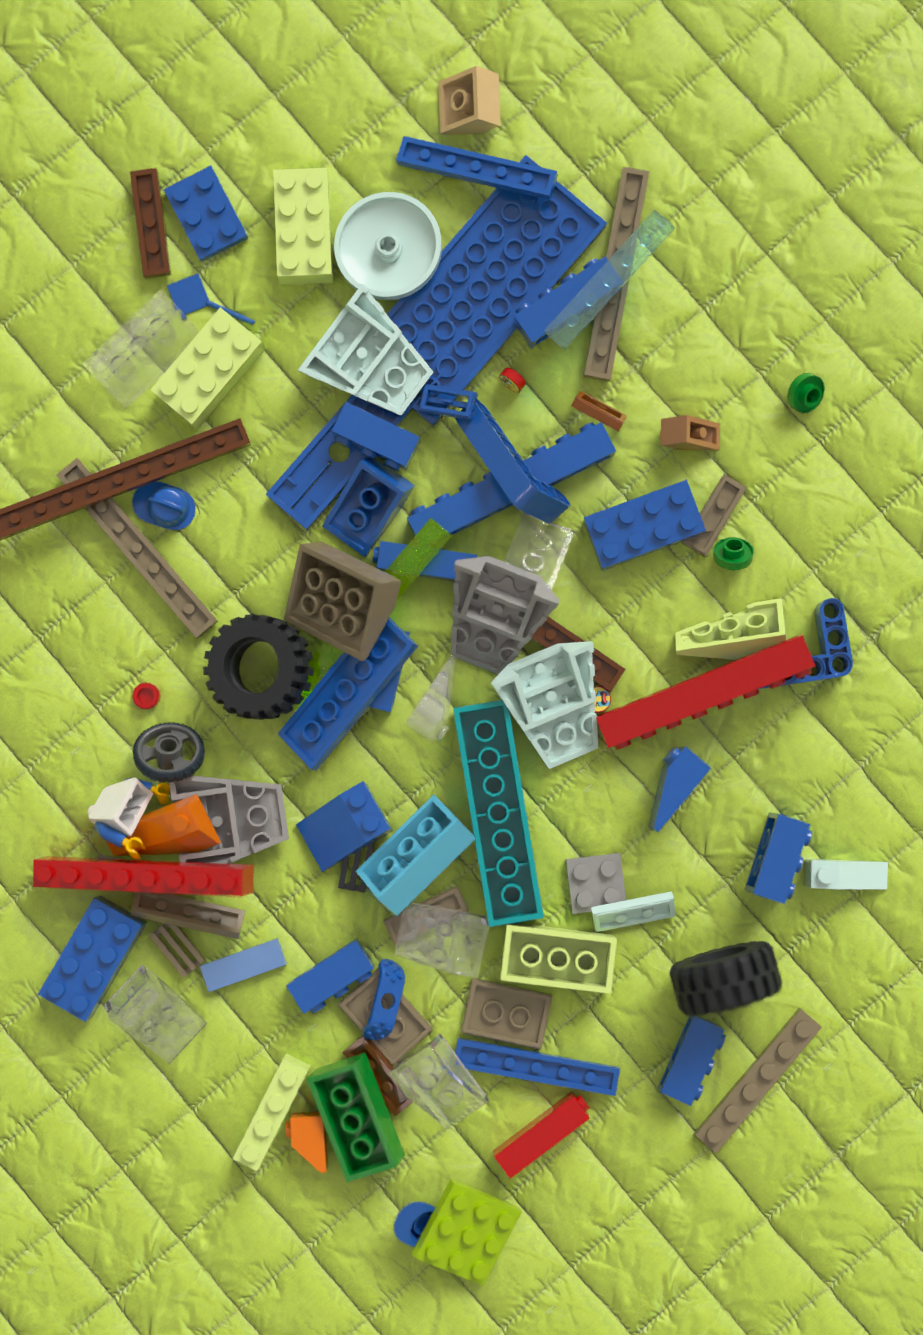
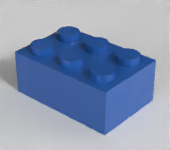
(778, 857)

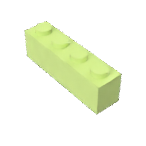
(271, 1112)

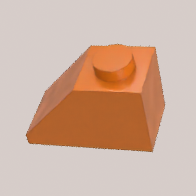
(309, 1138)

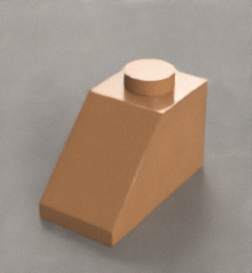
(690, 433)

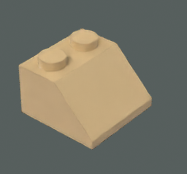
(469, 102)

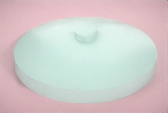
(388, 245)

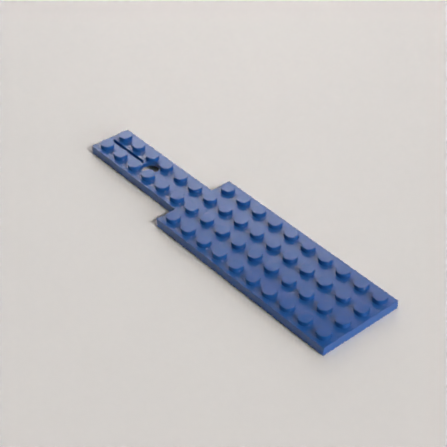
(459, 318)

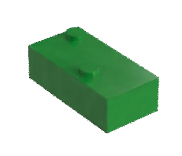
(356, 1117)

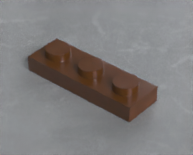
(391, 1093)

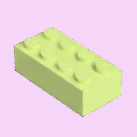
(303, 226)
(208, 368)
(558, 957)

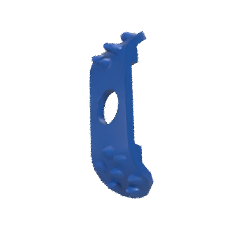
(383, 1020)

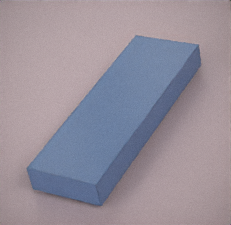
(243, 964)

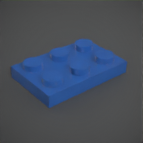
(206, 213)

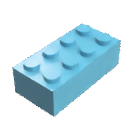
(415, 855)

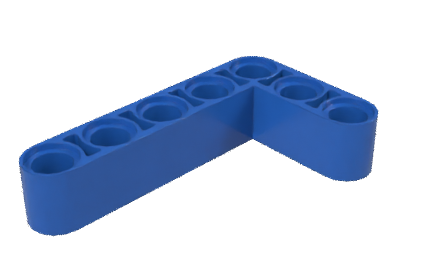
(509, 468)
(828, 651)

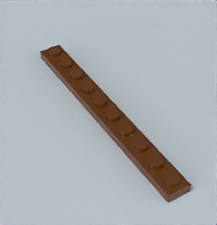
(122, 478)

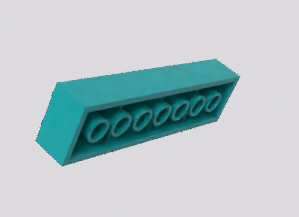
(498, 813)

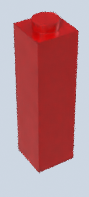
(542, 1134)

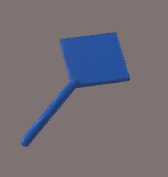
(191, 296)

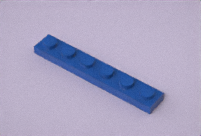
(477, 168)
(538, 1066)

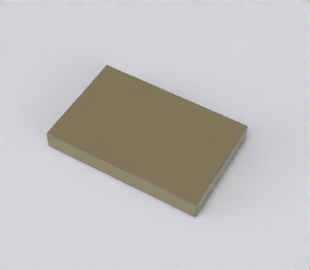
(506, 1013)
(409, 1024)

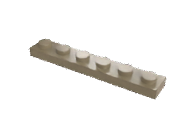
(757, 1080)

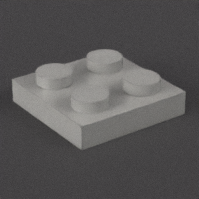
(595, 881)

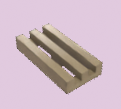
(169, 954)

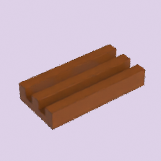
(599, 410)

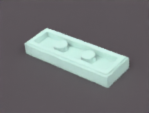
(633, 911)

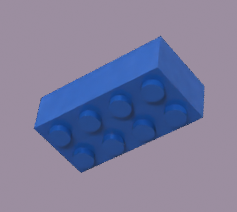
(644, 525)
(92, 958)

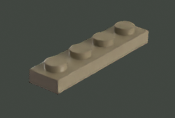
(188, 913)

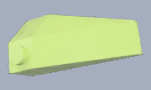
(735, 634)

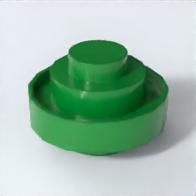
(805, 392)
(733, 553)

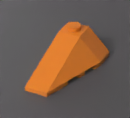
(173, 830)

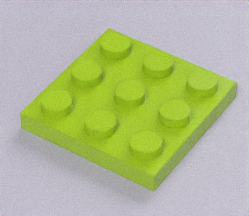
(466, 1232)

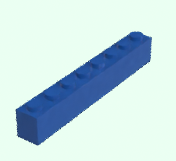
(487, 498)

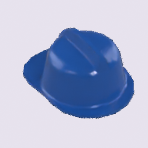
(164, 505)
(412, 1221)

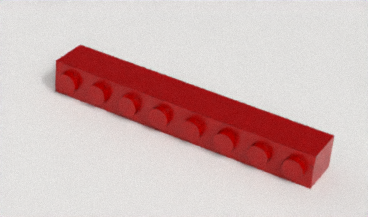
(706, 691)
(143, 876)

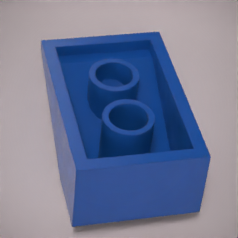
(367, 505)
(676, 782)
(344, 826)

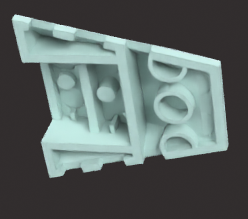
(368, 356)
(553, 700)

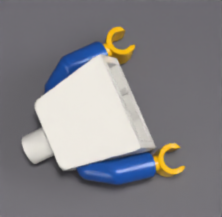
(121, 808)

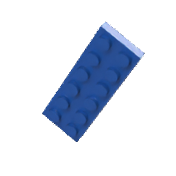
(345, 696)

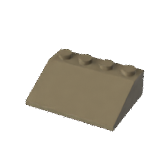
(340, 598)

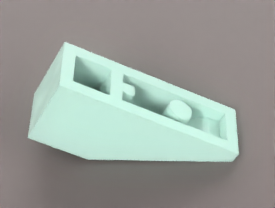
(845, 874)

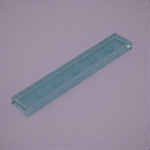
(609, 279)

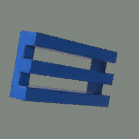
(469, 406)

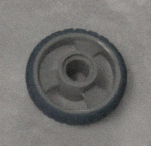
(168, 752)

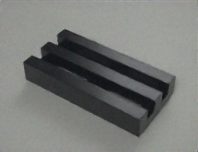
(352, 886)

